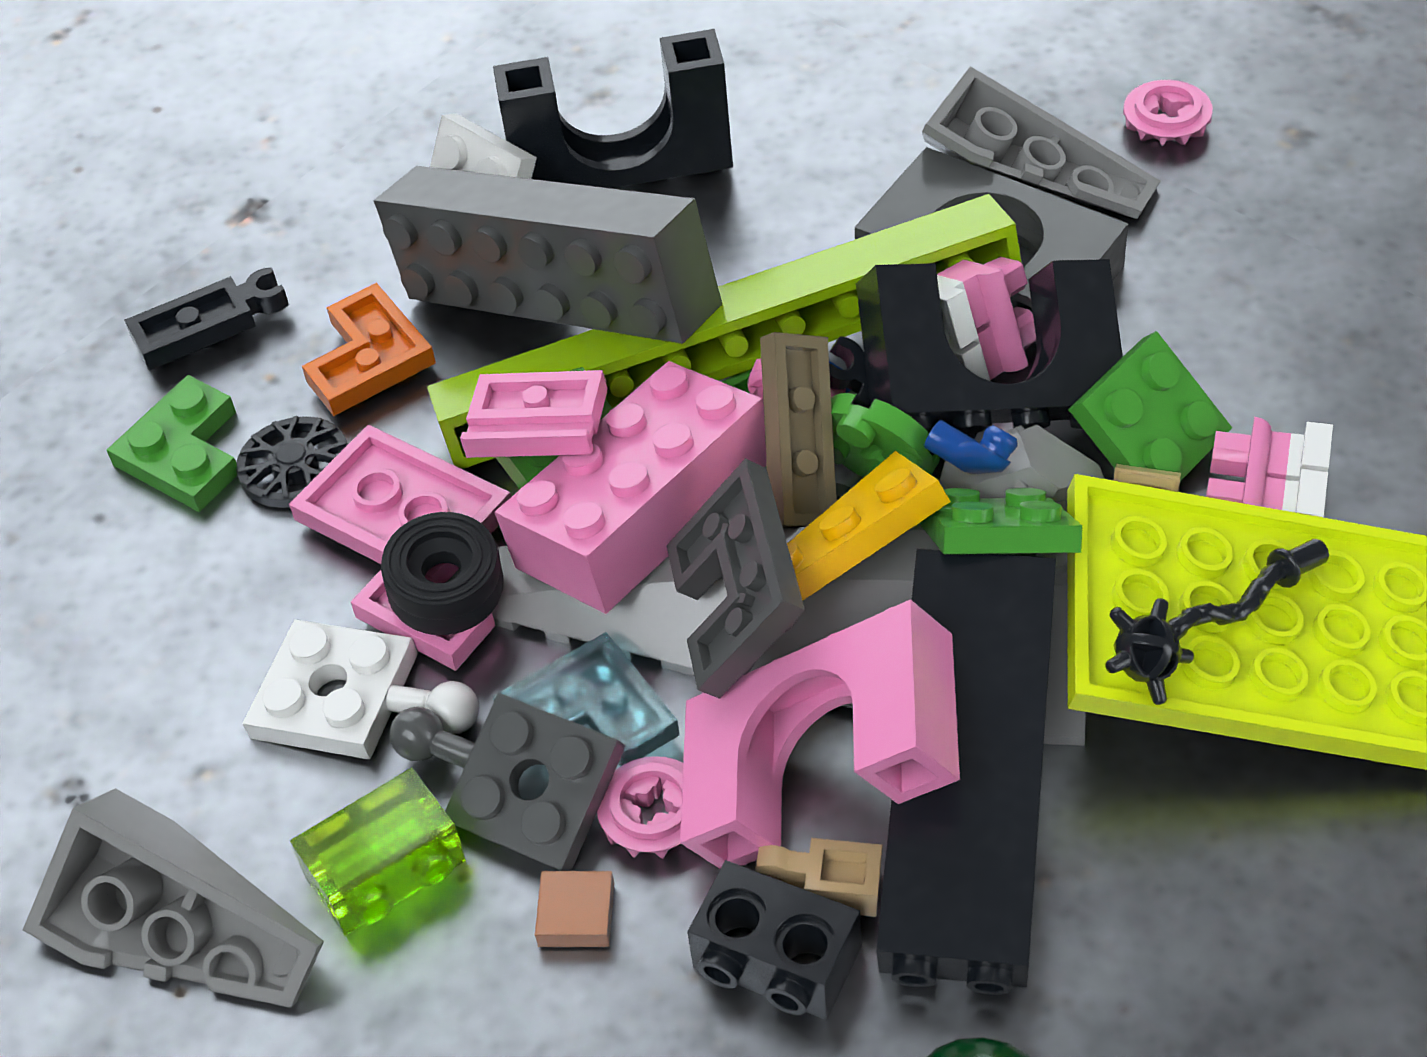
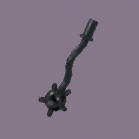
(1150, 645)

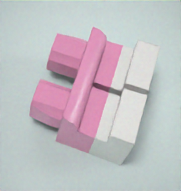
(980, 317)
(1277, 467)

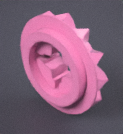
(1175, 99)
(638, 785)

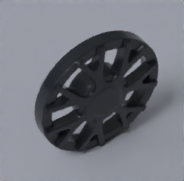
(289, 461)

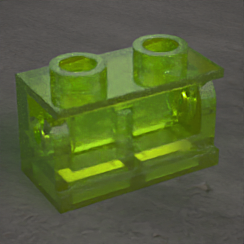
(379, 851)

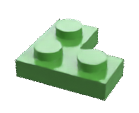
(170, 447)

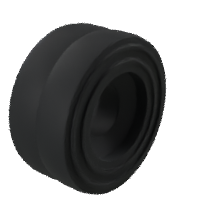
(448, 605)

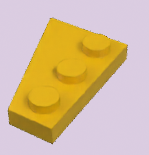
(864, 521)

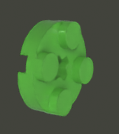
(871, 435)

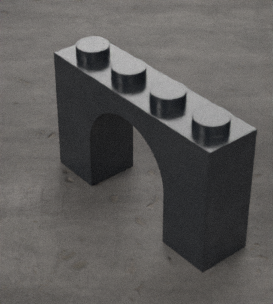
(680, 139)
(920, 375)

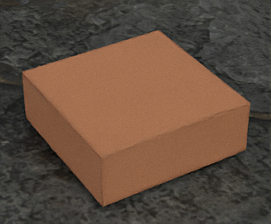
(574, 909)

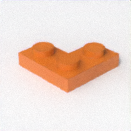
(377, 355)

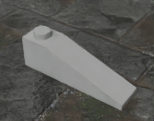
(1022, 142)
(160, 902)

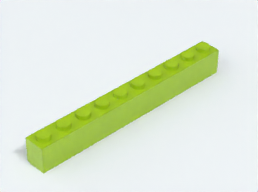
(798, 297)

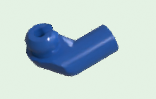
(969, 454)

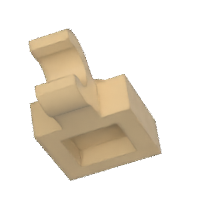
(832, 869)

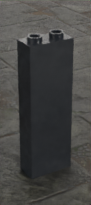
(967, 851)

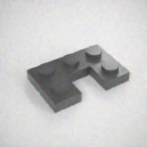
(744, 542)

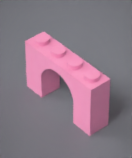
(904, 728)

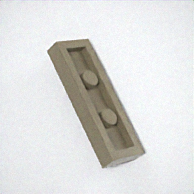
(798, 425)

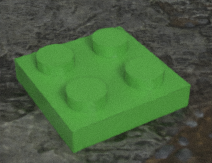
(1150, 411)
(1013, 524)

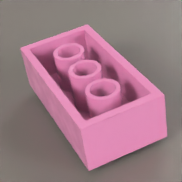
(656, 459)

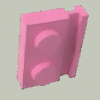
(534, 414)

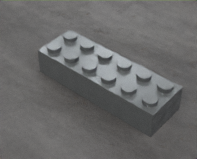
(552, 251)

